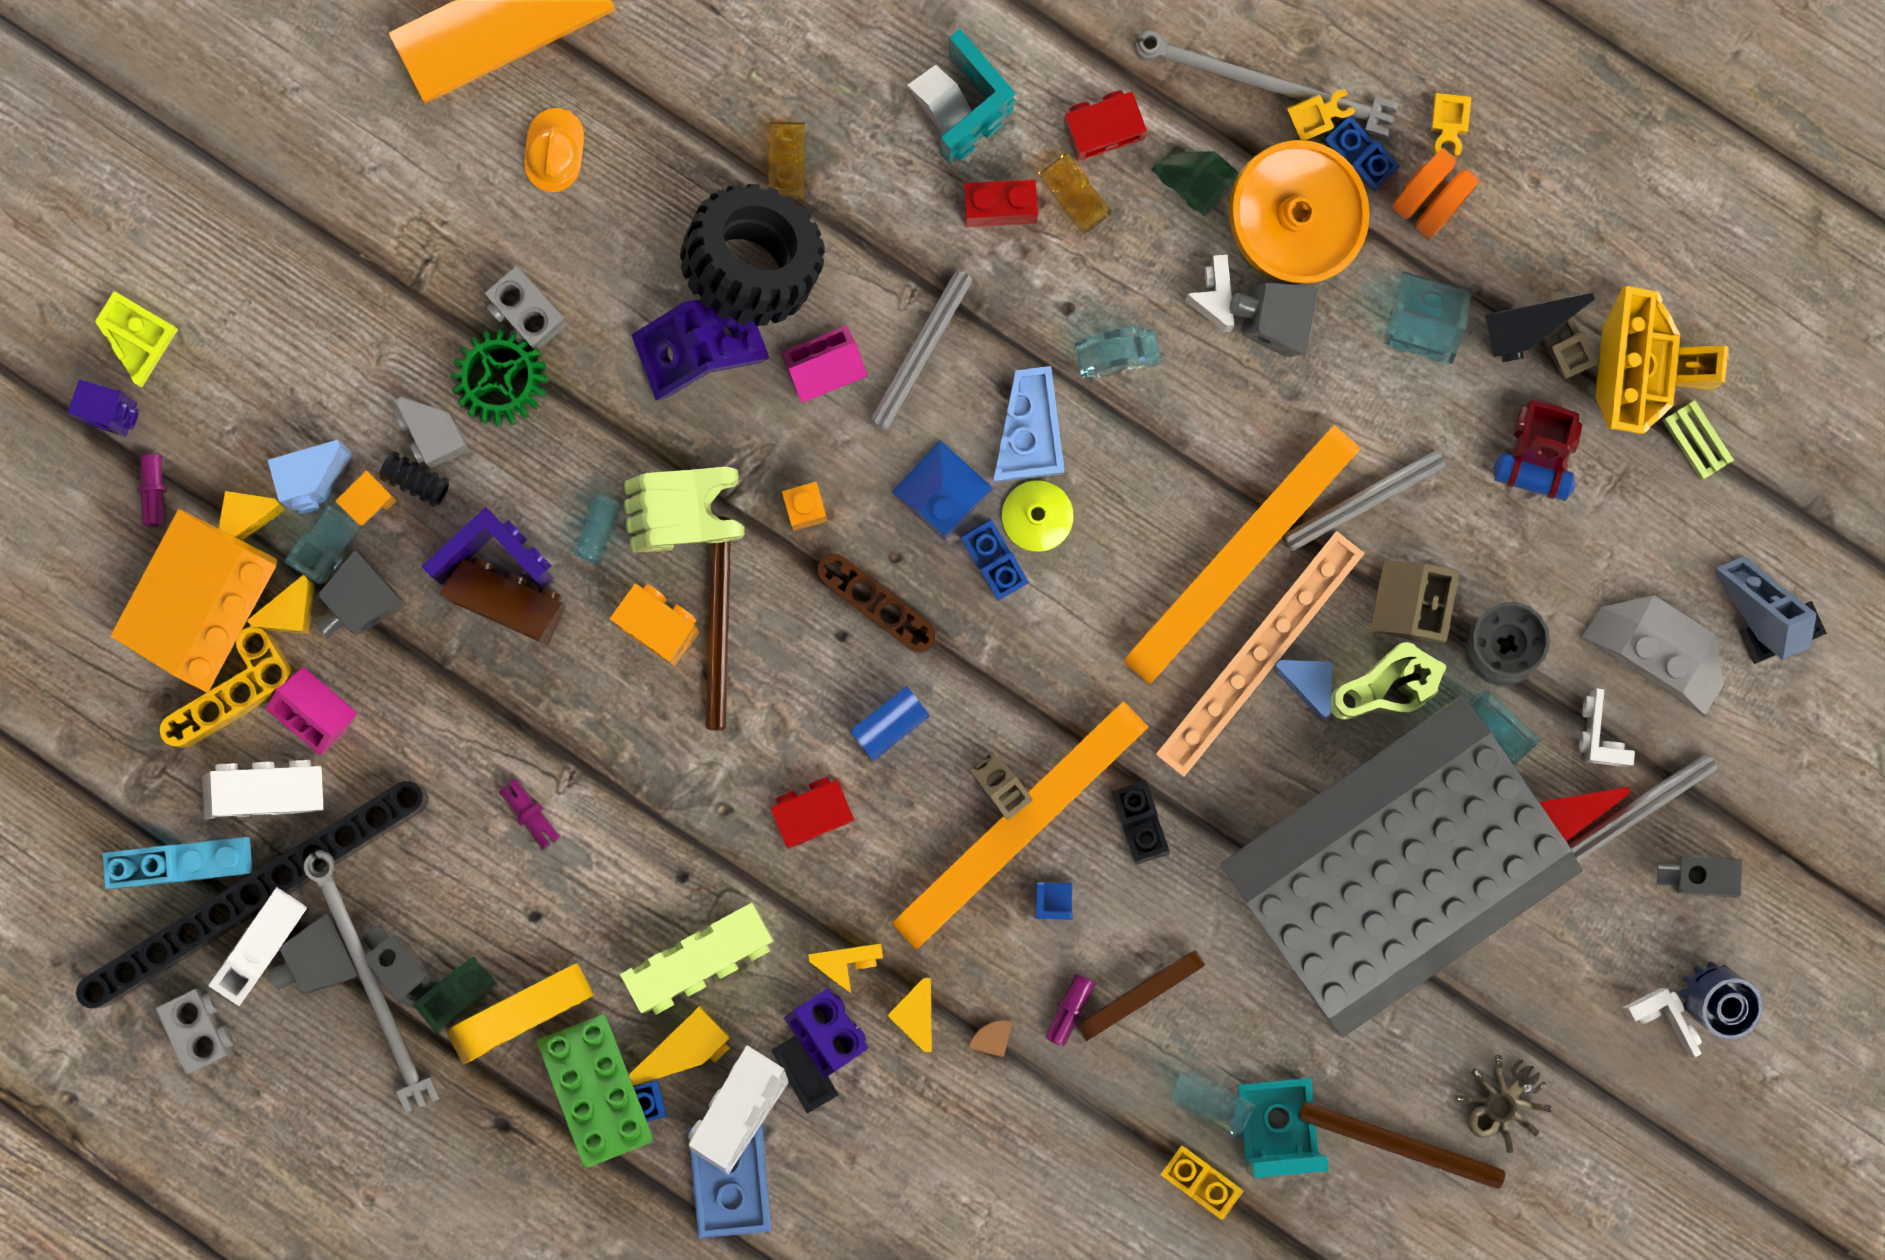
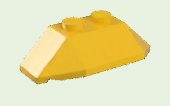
(1637, 361)

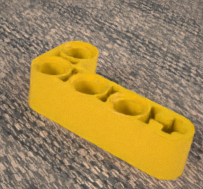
(224, 694)
(519, 1013)

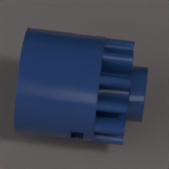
(1722, 1001)

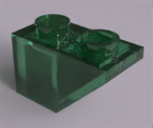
(1197, 177)
(455, 995)

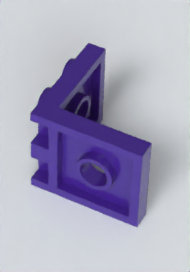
(697, 347)
(474, 537)

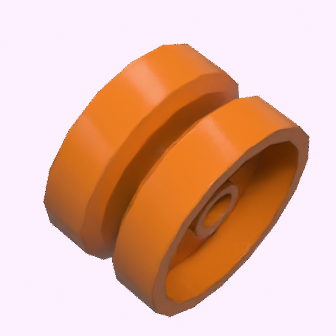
(1435, 193)

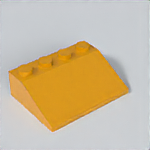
(194, 600)

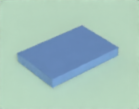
(733, 1201)

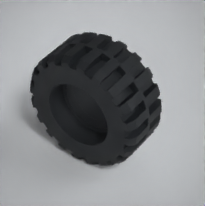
(763, 219)

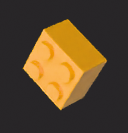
(654, 624)

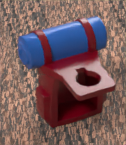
(1542, 451)

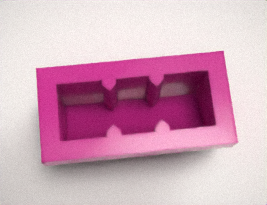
(824, 363)
(311, 710)

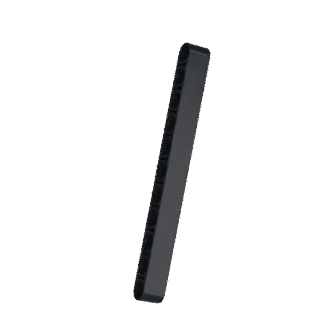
(235, 897)

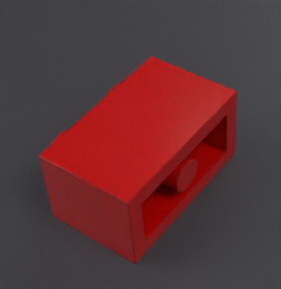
(1104, 125)
(1000, 203)
(811, 813)

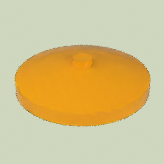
(1299, 212)

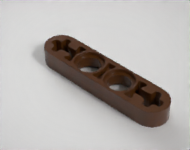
(879, 599)
(1140, 995)

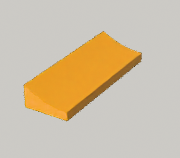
(483, 35)

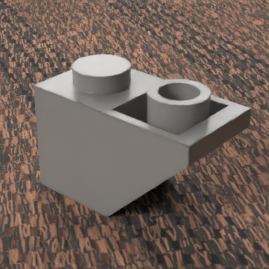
(433, 430)

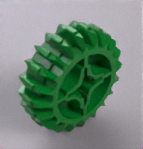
(485, 386)

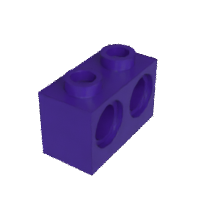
(103, 408)
(819, 1037)

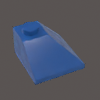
(942, 490)

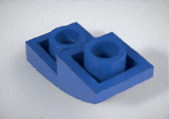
(1365, 155)
(994, 559)

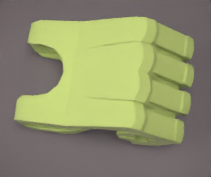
(677, 508)
(1373, 686)

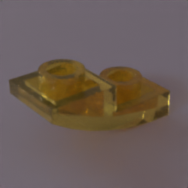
(787, 158)
(1075, 193)

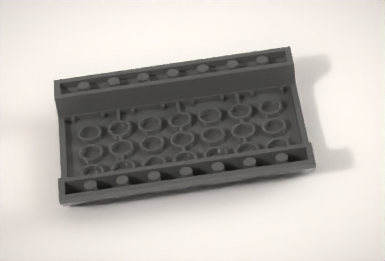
(1402, 866)

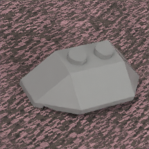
(1661, 648)

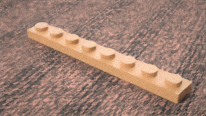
(1259, 654)

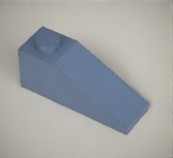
(1769, 609)

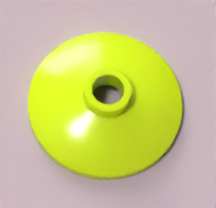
(1033, 534)

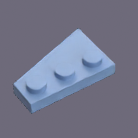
(1031, 429)

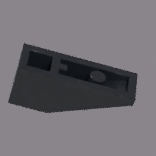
(1526, 326)

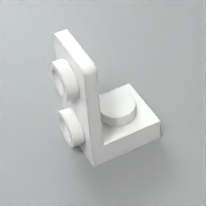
(1611, 752)
(1648, 1008)

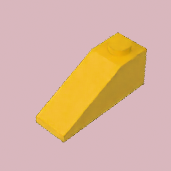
(686, 1047)

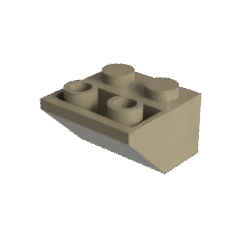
(1415, 601)

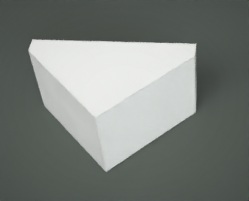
(940, 98)

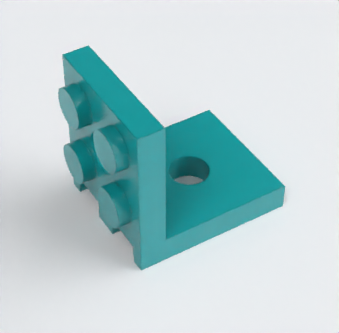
(987, 117)
(1285, 1149)

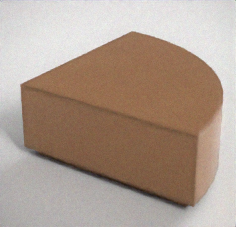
(992, 1038)

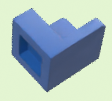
(1053, 901)

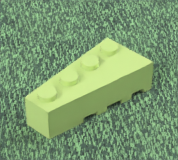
(697, 959)

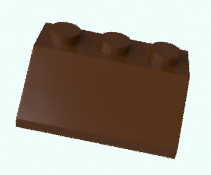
(504, 599)

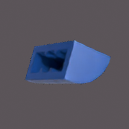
(889, 723)

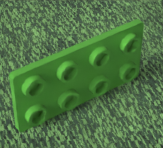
(595, 1091)

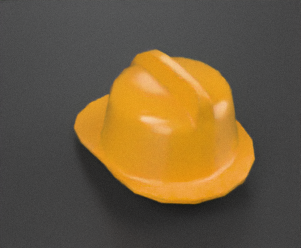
(554, 150)

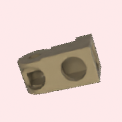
(1001, 785)

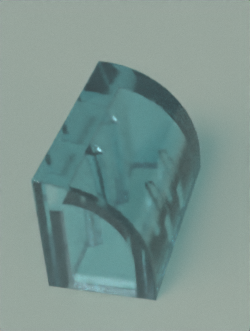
(1212, 1103)

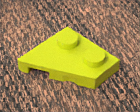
(135, 335)

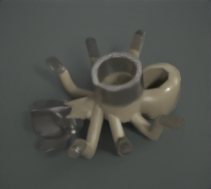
(1502, 1105)

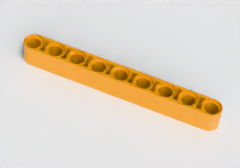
(1241, 554)
(1011, 835)

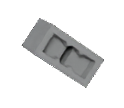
(531, 305)
(186, 1035)

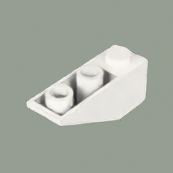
(257, 946)

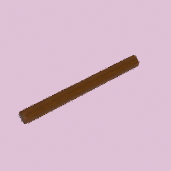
(718, 635)
(1401, 1145)

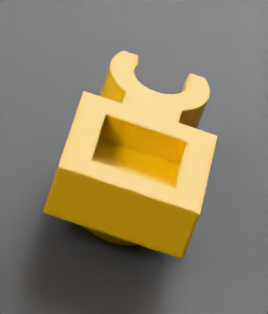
(1314, 116)
(1450, 118)

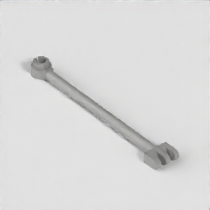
(1372, 115)
(414, 1085)

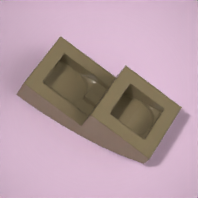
(1570, 349)

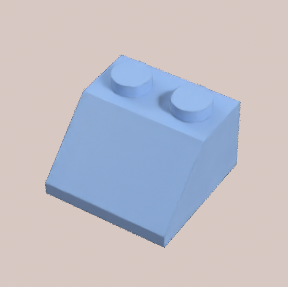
(309, 475)

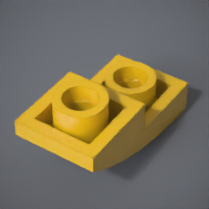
(1202, 1182)

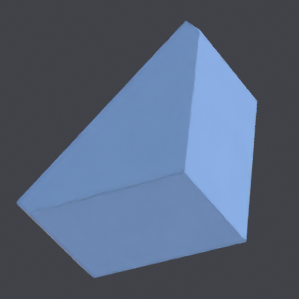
(1310, 682)

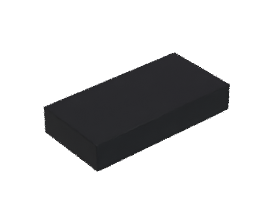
(803, 1075)

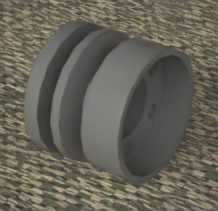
(1528, 645)

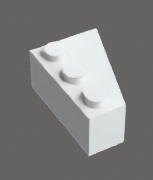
(262, 790)
(738, 1110)

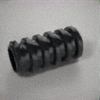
(414, 479)

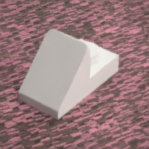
(1215, 304)

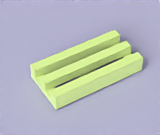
(1708, 431)

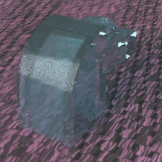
(1117, 351)
(321, 551)

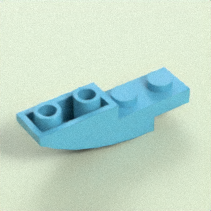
(177, 863)

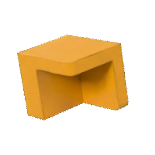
(365, 498)

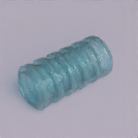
(597, 528)

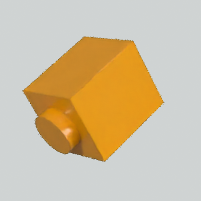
(804, 506)

